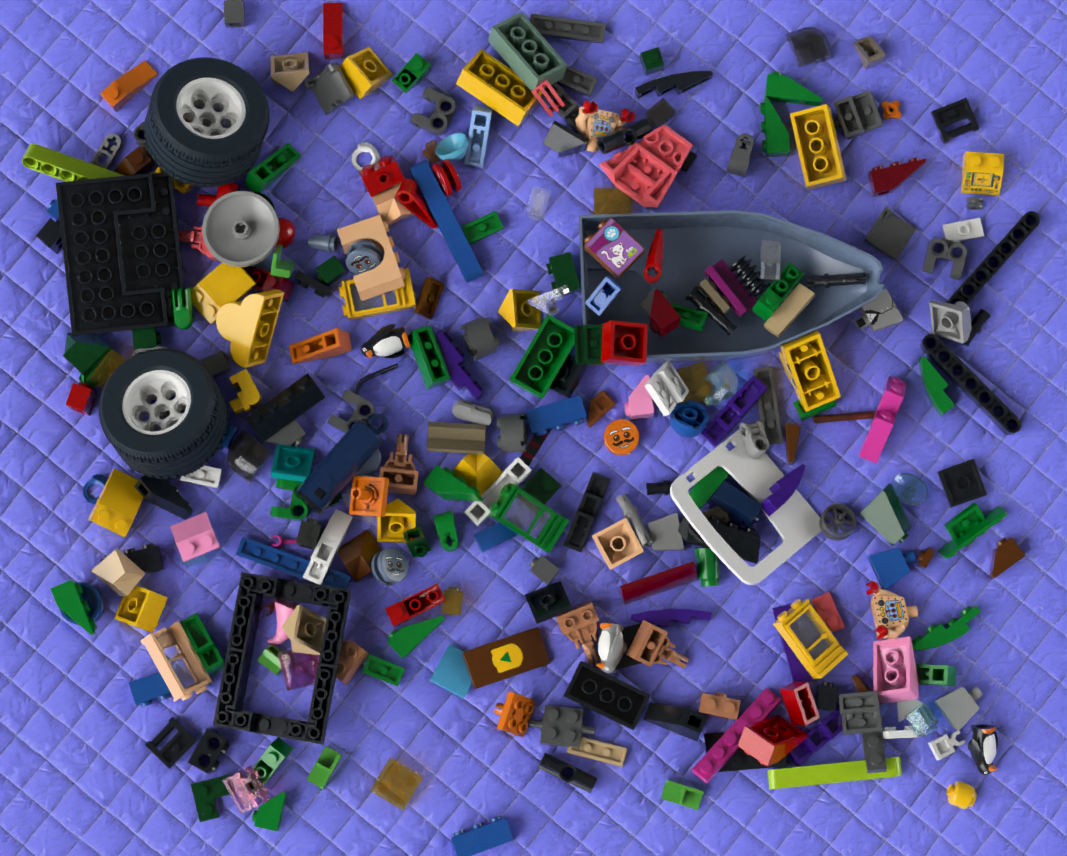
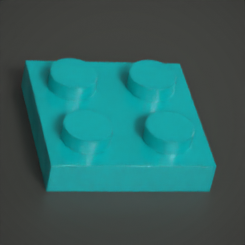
(292, 463)

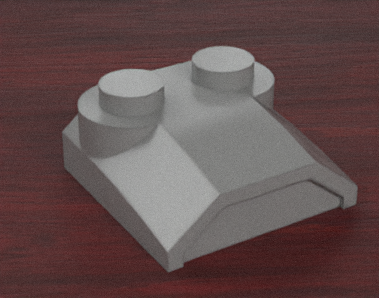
(950, 320)

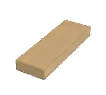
(789, 310)
(600, 751)

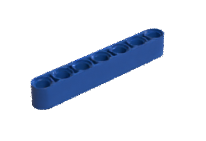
(446, 221)

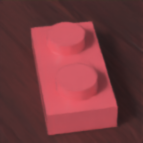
(828, 612)

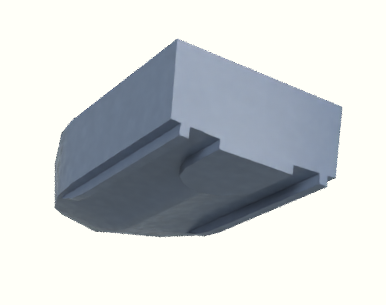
(702, 239)

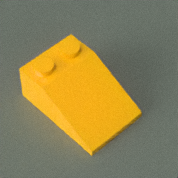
(220, 287)
(117, 503)

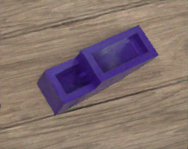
(783, 490)

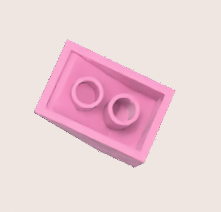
(895, 670)

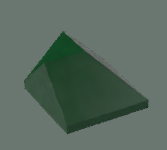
(84, 351)

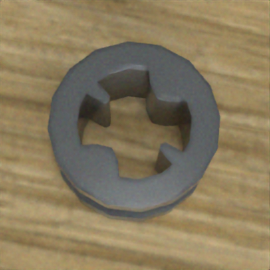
(974, 203)

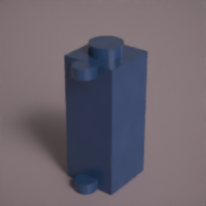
(737, 504)

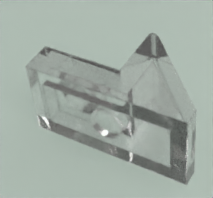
(546, 301)

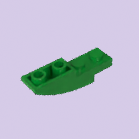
(938, 635)

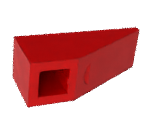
(415, 605)

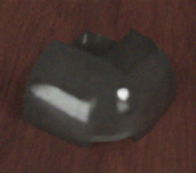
(809, 46)
(247, 456)

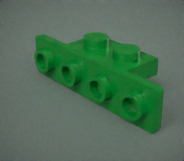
(968, 526)

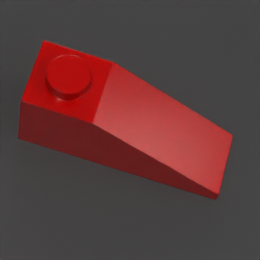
(333, 31)

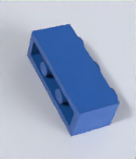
(556, 415)
(482, 837)

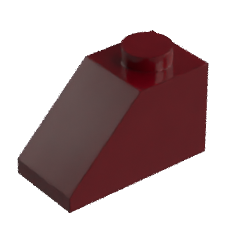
(662, 316)

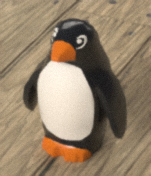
(386, 343)
(983, 747)

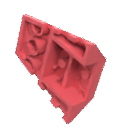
(648, 166)

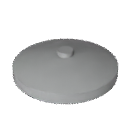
(240, 229)

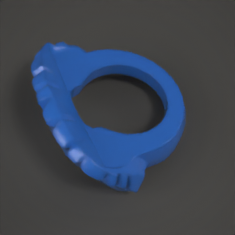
(96, 479)

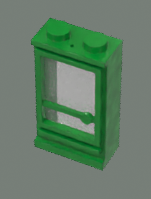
(528, 517)

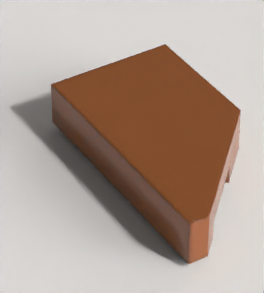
(599, 407)

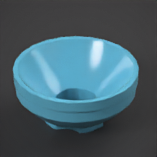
(452, 147)

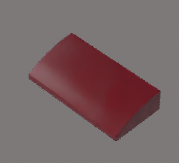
(658, 583)

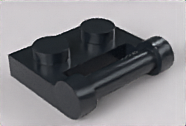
(952, 114)
(175, 747)

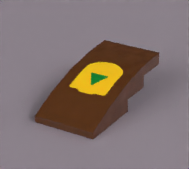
(506, 658)

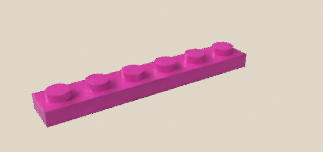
(728, 743)

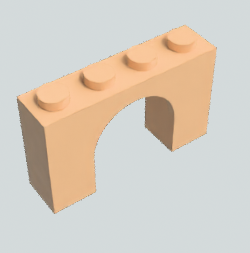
(386, 275)

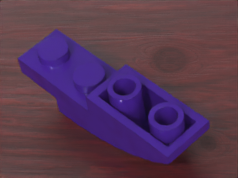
(453, 359)

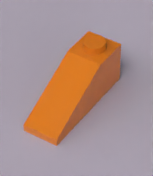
(128, 85)
(321, 346)

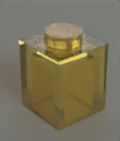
(453, 601)

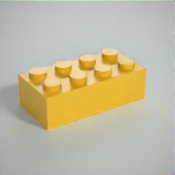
(497, 87)
(818, 147)

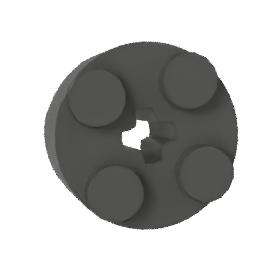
(479, 337)
(512, 433)

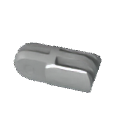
(472, 412)

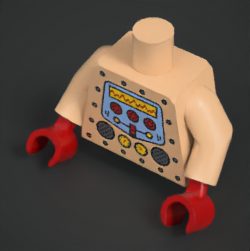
(596, 123)
(889, 612)

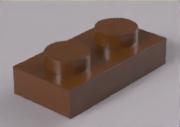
(429, 298)

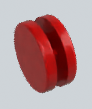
(447, 177)

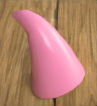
(283, 611)

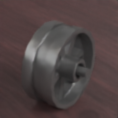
(837, 522)

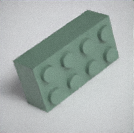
(527, 51)

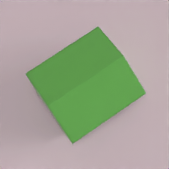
(270, 659)

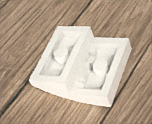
(666, 388)

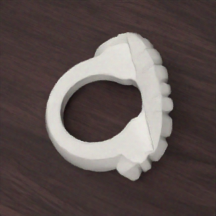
(365, 147)

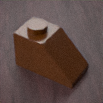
(135, 163)
(1004, 556)

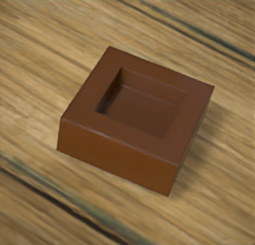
(924, 558)

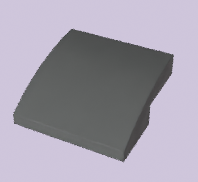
(860, 713)

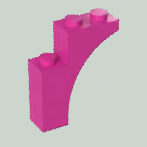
(883, 419)

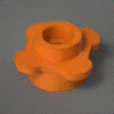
(887, 114)

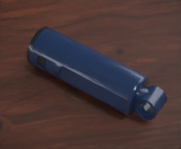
(342, 463)

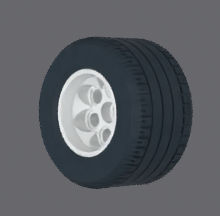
(202, 149)
(185, 438)

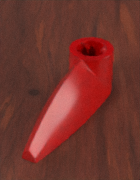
(413, 202)
(654, 258)

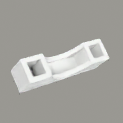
(514, 473)

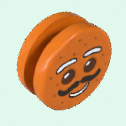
(621, 437)

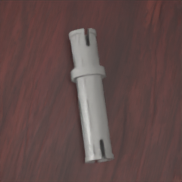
(631, 513)

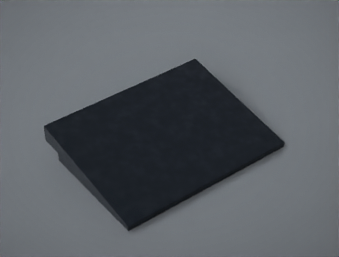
(120, 252)

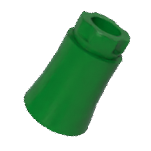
(708, 567)

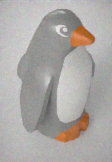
(611, 646)

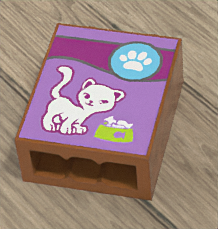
(613, 247)

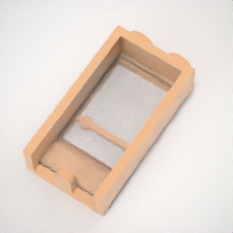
(177, 662)

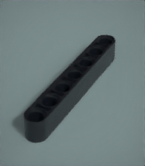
(999, 256)
(973, 394)

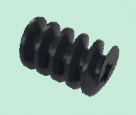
(749, 276)

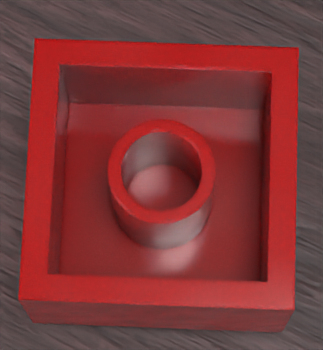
(624, 343)

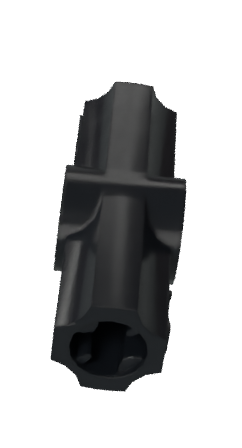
(616, 138)
(579, 779)

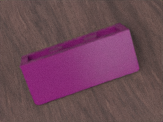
(730, 288)

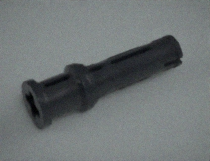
(703, 304)

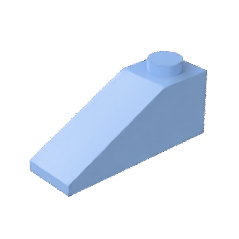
(478, 135)

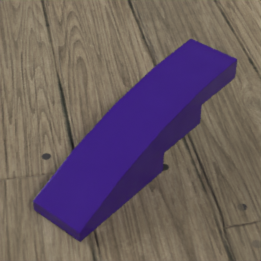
(734, 411)
(663, 617)
(796, 668)
(817, 737)

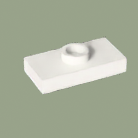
(963, 230)

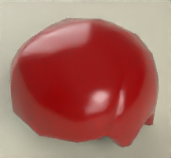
(286, 233)

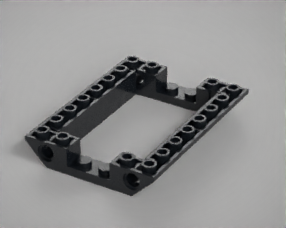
(241, 647)

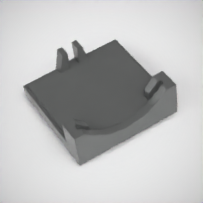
(330, 88)
(890, 234)

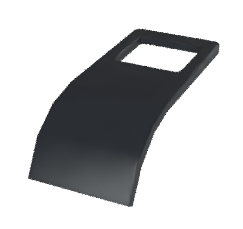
(374, 374)

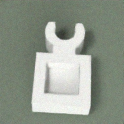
(944, 745)

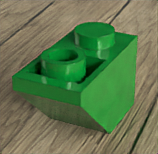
(412, 73)

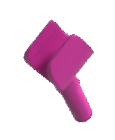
(283, 541)

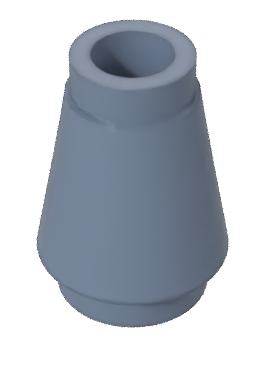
(323, 242)

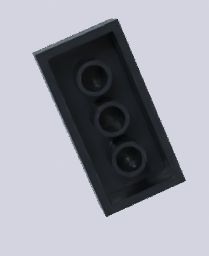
(607, 695)

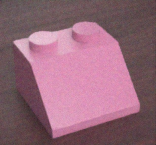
(639, 402)
(195, 537)

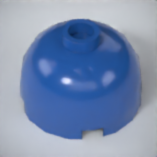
(689, 418)

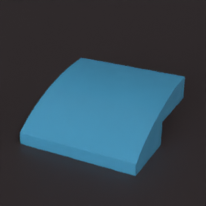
(452, 672)

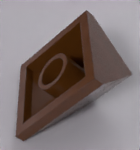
(358, 555)

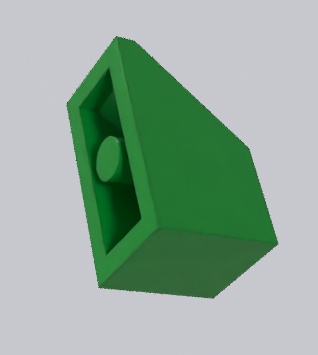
(270, 813)

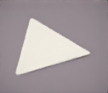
(905, 707)

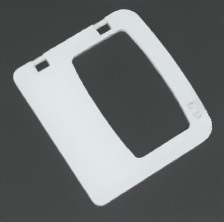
(793, 520)

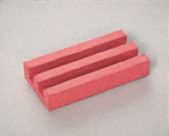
(554, 106)

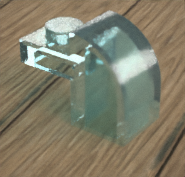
(723, 381)

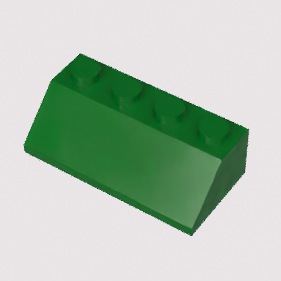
(544, 357)

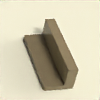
(456, 437)

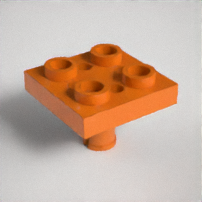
(365, 495)
(515, 714)

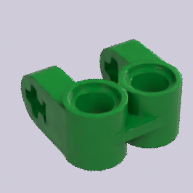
(286, 513)
(446, 527)

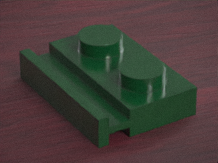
(588, 344)
(542, 486)

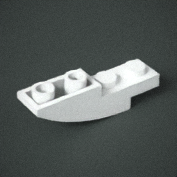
(327, 547)

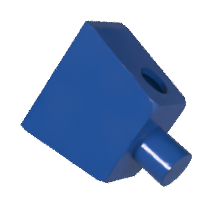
(890, 566)

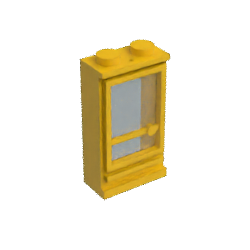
(389, 302)
(810, 638)

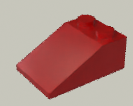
(770, 739)

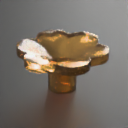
(430, 153)

